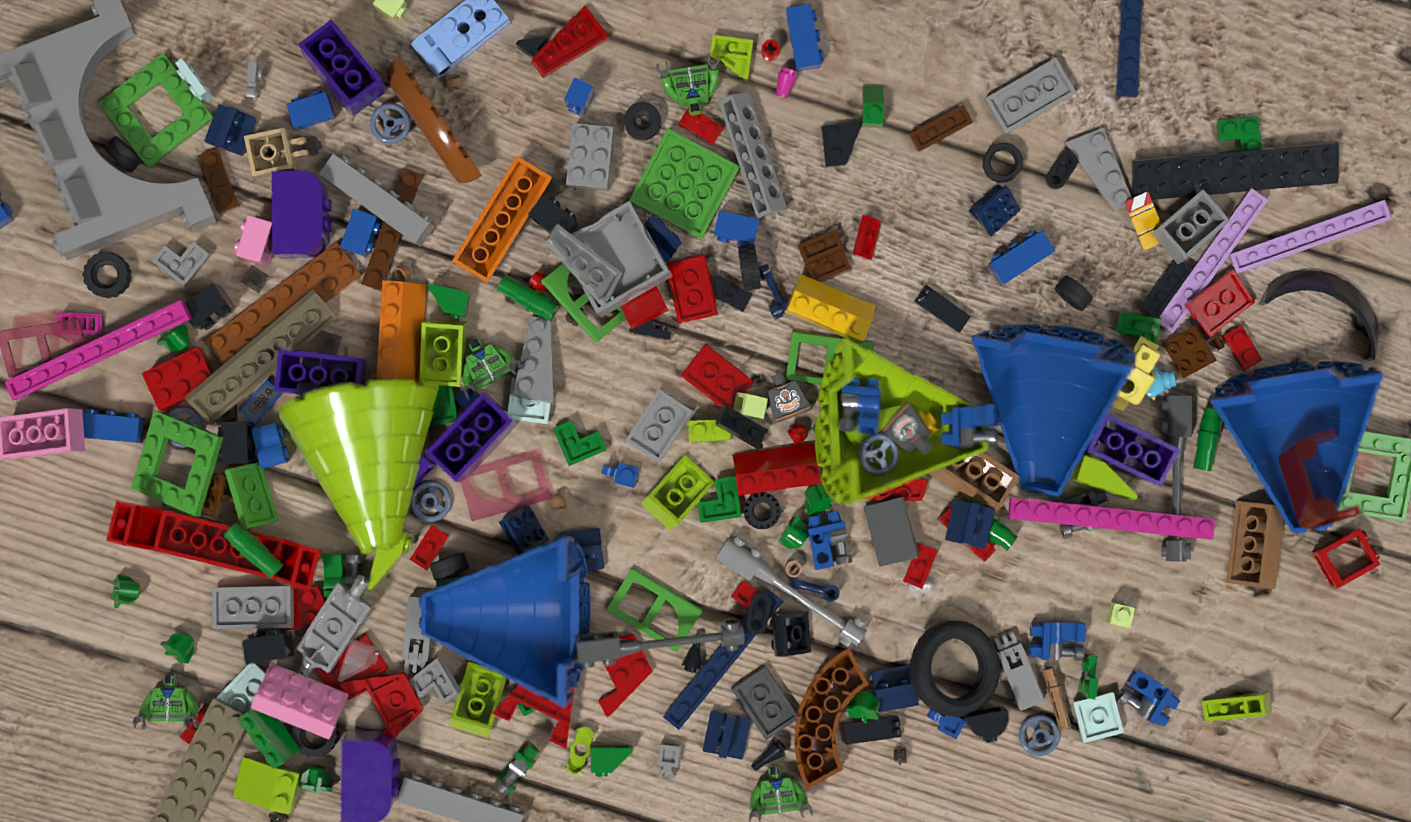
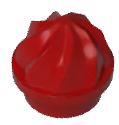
(536, 280)
(798, 433)

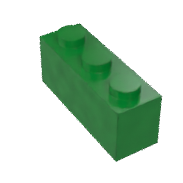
(269, 736)

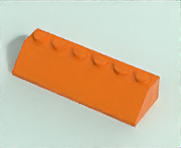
(501, 219)
(400, 331)

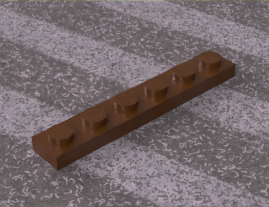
(389, 237)

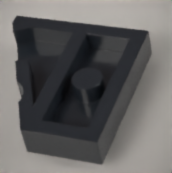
(838, 143)

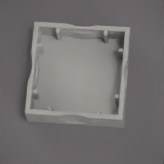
(628, 247)

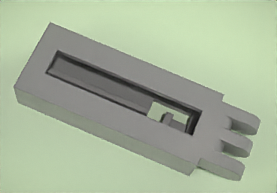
(413, 632)
(1021, 678)

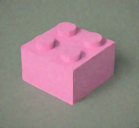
(255, 241)

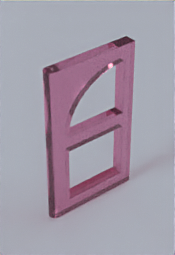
(67, 330)
(482, 508)

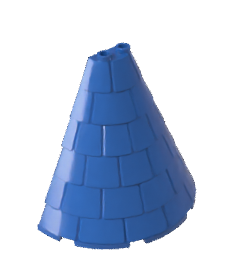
(1051, 395)
(1294, 403)
(518, 618)

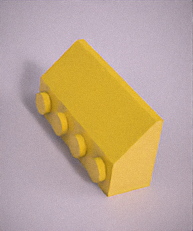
(830, 309)

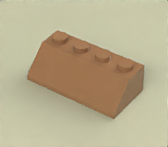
(979, 480)
(1255, 545)

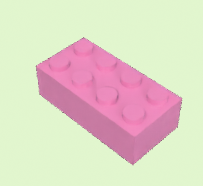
(41, 434)
(299, 700)

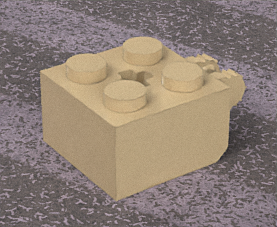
(284, 157)

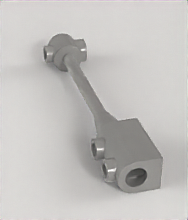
(750, 564)

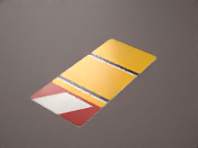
(1144, 219)

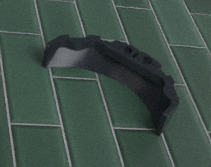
(1335, 287)

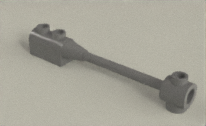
(1177, 427)
(608, 646)

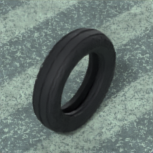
(987, 668)

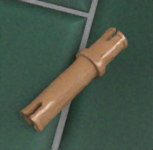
(1057, 701)

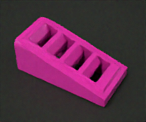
(98, 321)

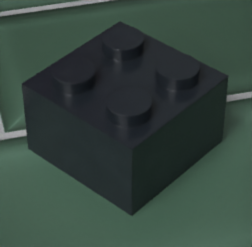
(548, 214)
(209, 306)
(237, 443)
(269, 647)

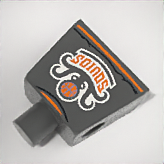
(786, 399)
(908, 430)

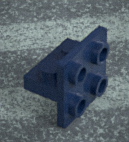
(229, 129)
(995, 209)
(969, 524)
(523, 530)
(591, 545)
(894, 688)
(726, 735)

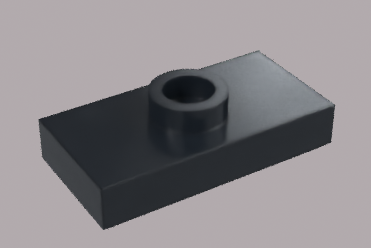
(731, 293)

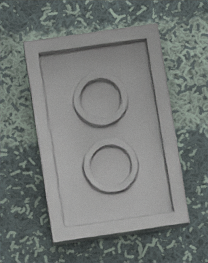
(659, 425)

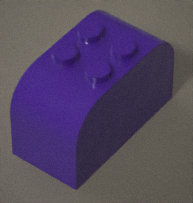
(342, 68)
(299, 215)
(309, 372)
(472, 438)
(1133, 450)
(368, 776)

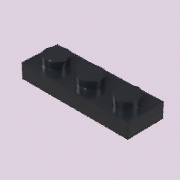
(1165, 289)

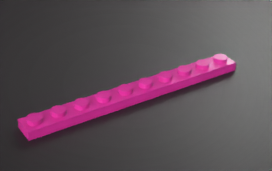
(98, 350)
(1111, 518)

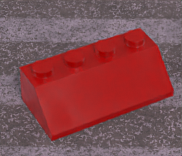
(776, 469)

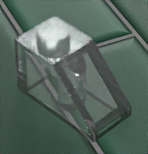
(358, 658)

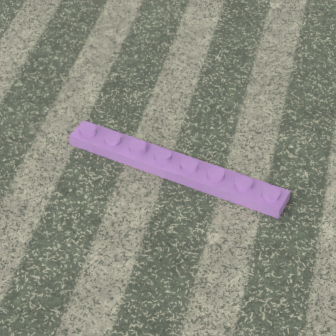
(1310, 237)
(1213, 258)

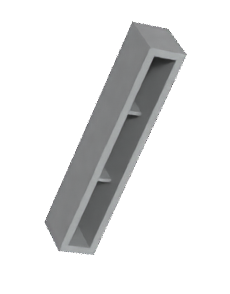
(377, 200)
(454, 803)

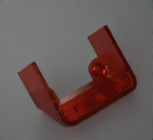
(1310, 512)

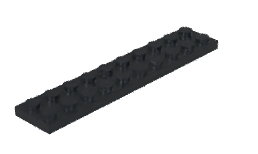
(1236, 170)

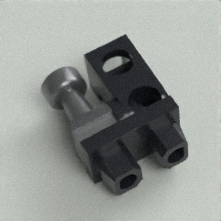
(1088, 499)

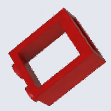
(1328, 568)

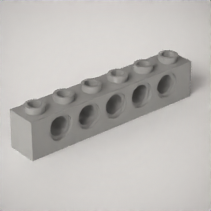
(752, 154)

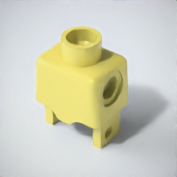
(1142, 375)

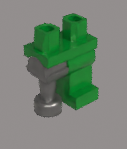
(335, 571)
(517, 768)

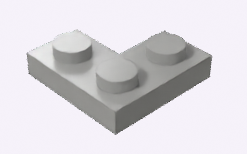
(182, 267)
(436, 677)

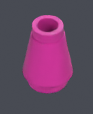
(785, 82)

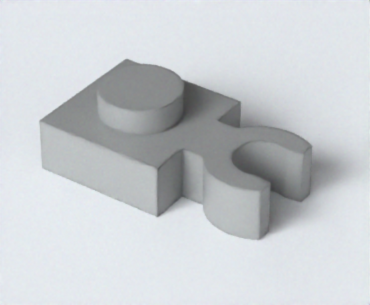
(254, 75)
(668, 758)

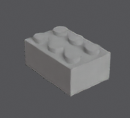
(590, 157)
(1190, 227)

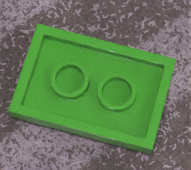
(251, 495)

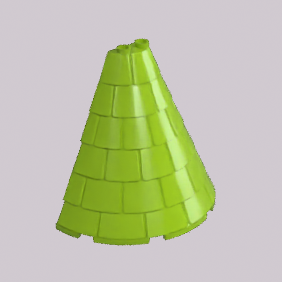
(365, 451)
(842, 471)

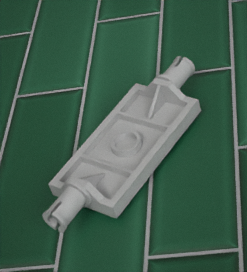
(334, 627)

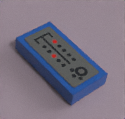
(260, 402)

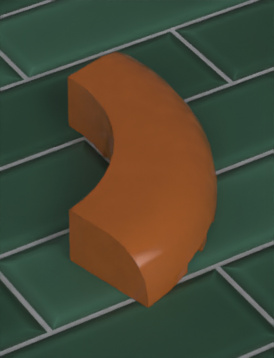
(431, 123)
(820, 716)

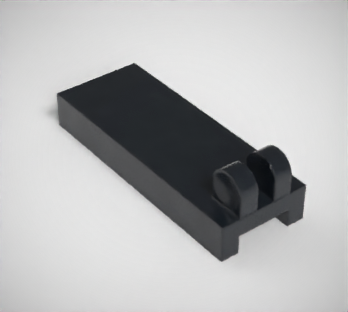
(942, 309)
(741, 427)
(872, 730)

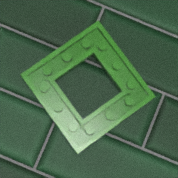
(118, 102)
(207, 447)
(1396, 502)

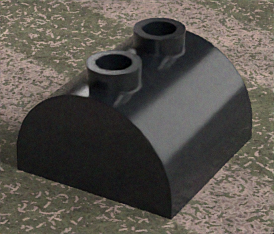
(790, 633)
(988, 723)

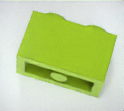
(706, 431)

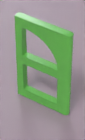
(557, 284)
(815, 339)
(686, 611)

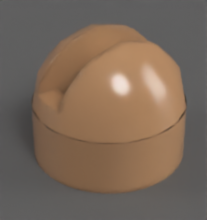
(453, 81)
(401, 273)
(557, 502)
(795, 571)

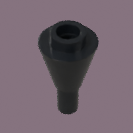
(693, 658)
(773, 752)

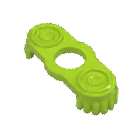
(576, 763)

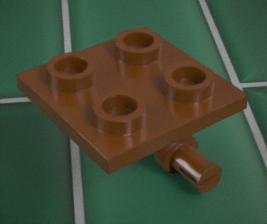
(1191, 351)
(214, 495)

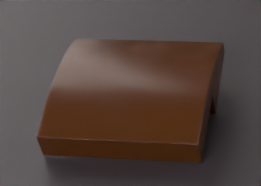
(824, 257)

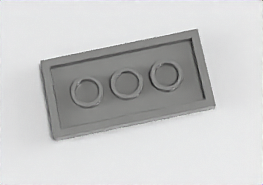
(1030, 96)
(252, 607)

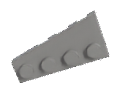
(1101, 166)
(586, 265)
(536, 378)

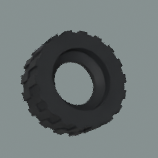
(749, 267)
(91, 279)
(314, 750)

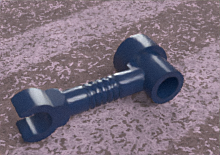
(776, 309)
(817, 589)

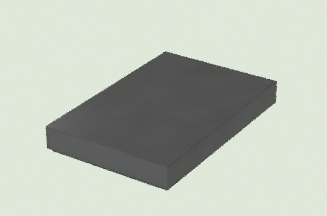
(891, 531)
(765, 702)

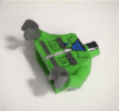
(691, 85)
(486, 366)
(168, 704)
(778, 795)

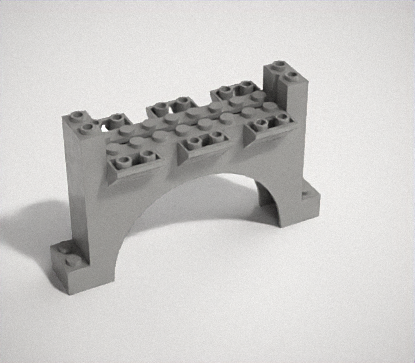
(99, 199)

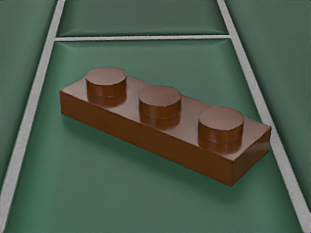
(940, 128)
(218, 181)

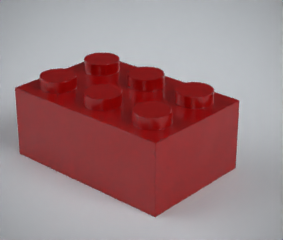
(177, 378)

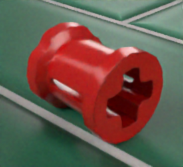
(775, 46)

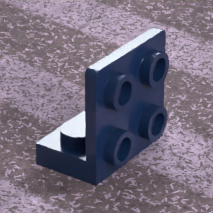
(665, 240)

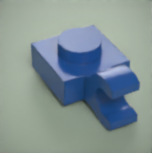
(624, 475)
(949, 725)

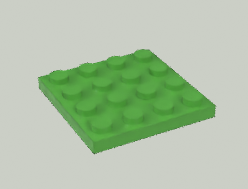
(684, 183)

